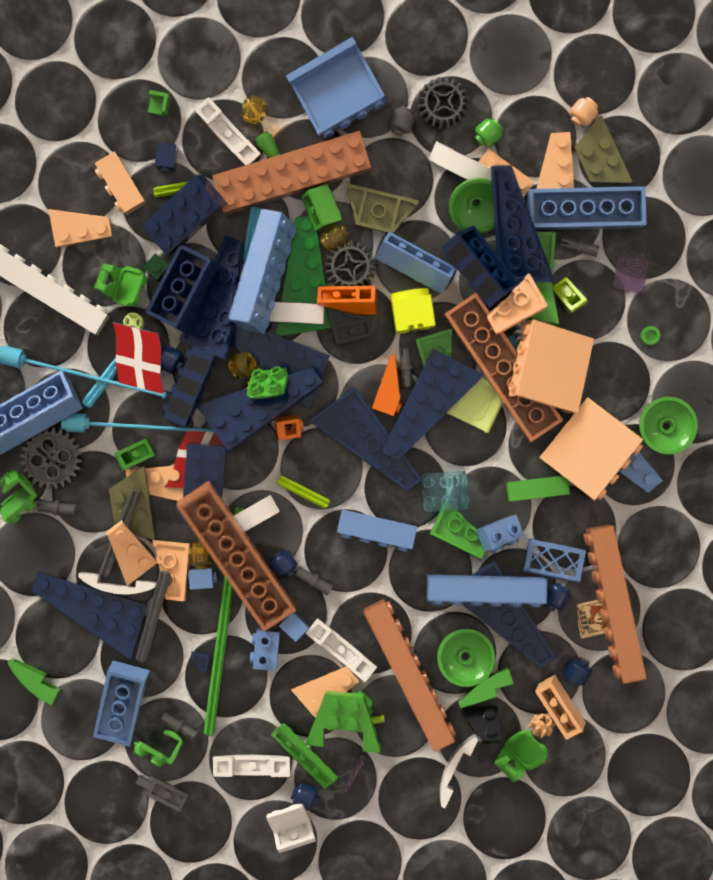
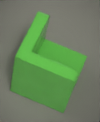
(159, 103)

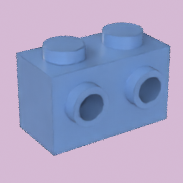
(500, 533)
(266, 649)

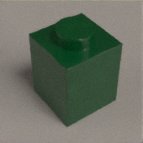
(156, 267)

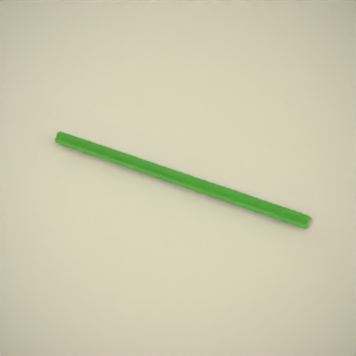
(219, 653)

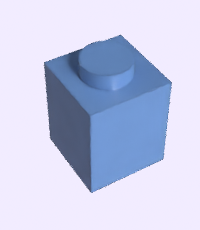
(202, 578)
(294, 626)

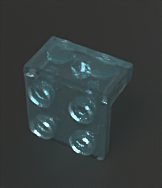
(444, 491)

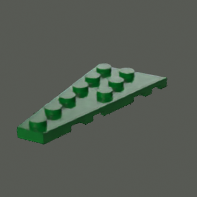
(303, 276)

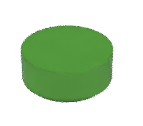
(650, 335)

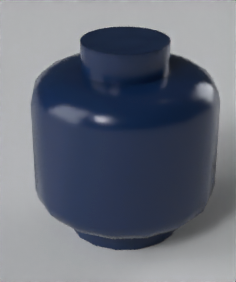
(171, 359)
(283, 564)
(557, 597)
(577, 672)
(305, 795)

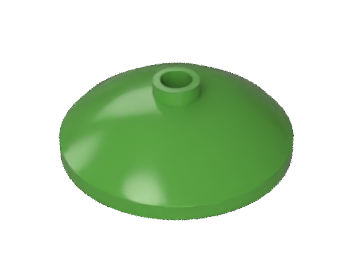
(465, 212)
(681, 423)
(466, 671)

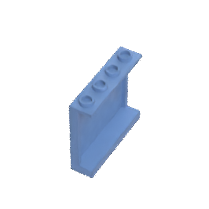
(337, 88)

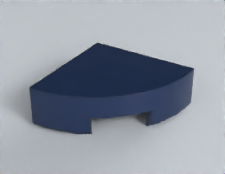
(201, 660)

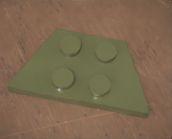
(600, 156)
(379, 209)
(142, 519)

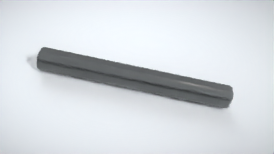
(126, 516)
(153, 616)

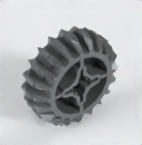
(453, 90)
(359, 264)

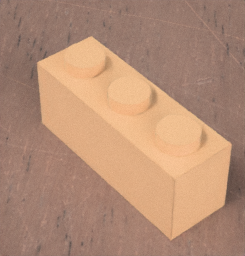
(119, 183)
(560, 707)

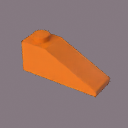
(350, 299)
(388, 394)

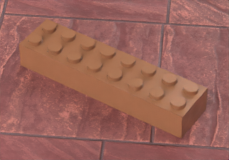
(292, 172)
(495, 360)
(236, 555)
(615, 603)
(407, 671)

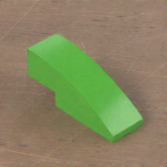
(537, 488)
(34, 681)
(486, 689)

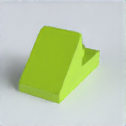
(569, 295)

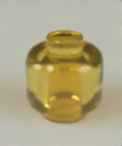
(253, 109)
(334, 237)
(242, 364)
(199, 556)

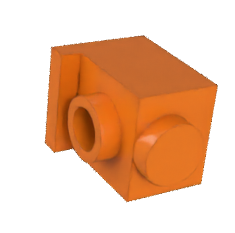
(288, 433)

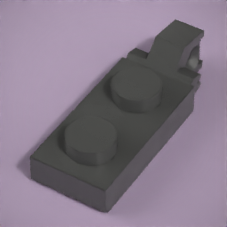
(163, 792)

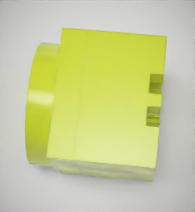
(412, 310)

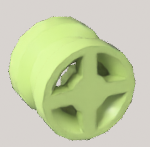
(134, 320)

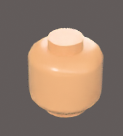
(584, 112)

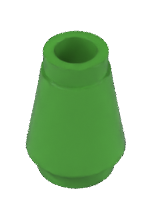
(267, 144)

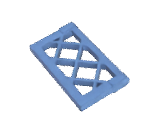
(565, 549)

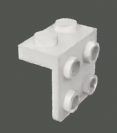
(291, 827)

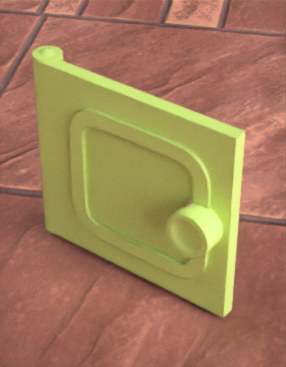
(478, 406)

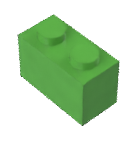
(321, 207)

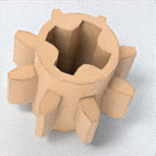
(542, 725)

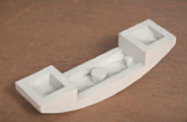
(227, 132)
(458, 163)
(297, 313)
(257, 513)
(94, 581)
(341, 649)
(466, 747)
(251, 765)

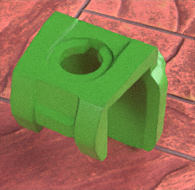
(125, 286)
(267, 383)
(20, 500)
(524, 753)
(157, 758)

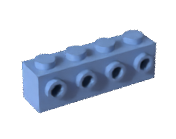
(415, 262)
(376, 529)

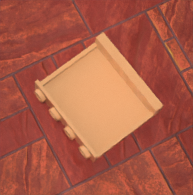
(551, 366)
(592, 449)

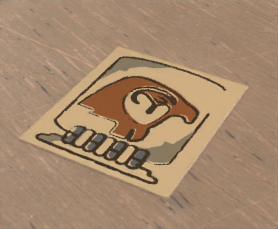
(589, 619)

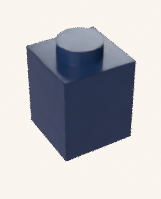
(166, 157)

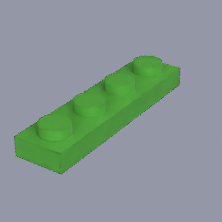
(304, 755)

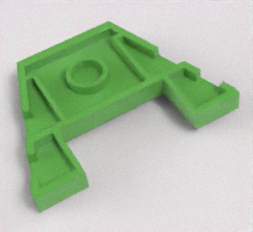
(344, 713)

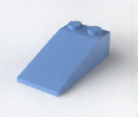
(120, 703)

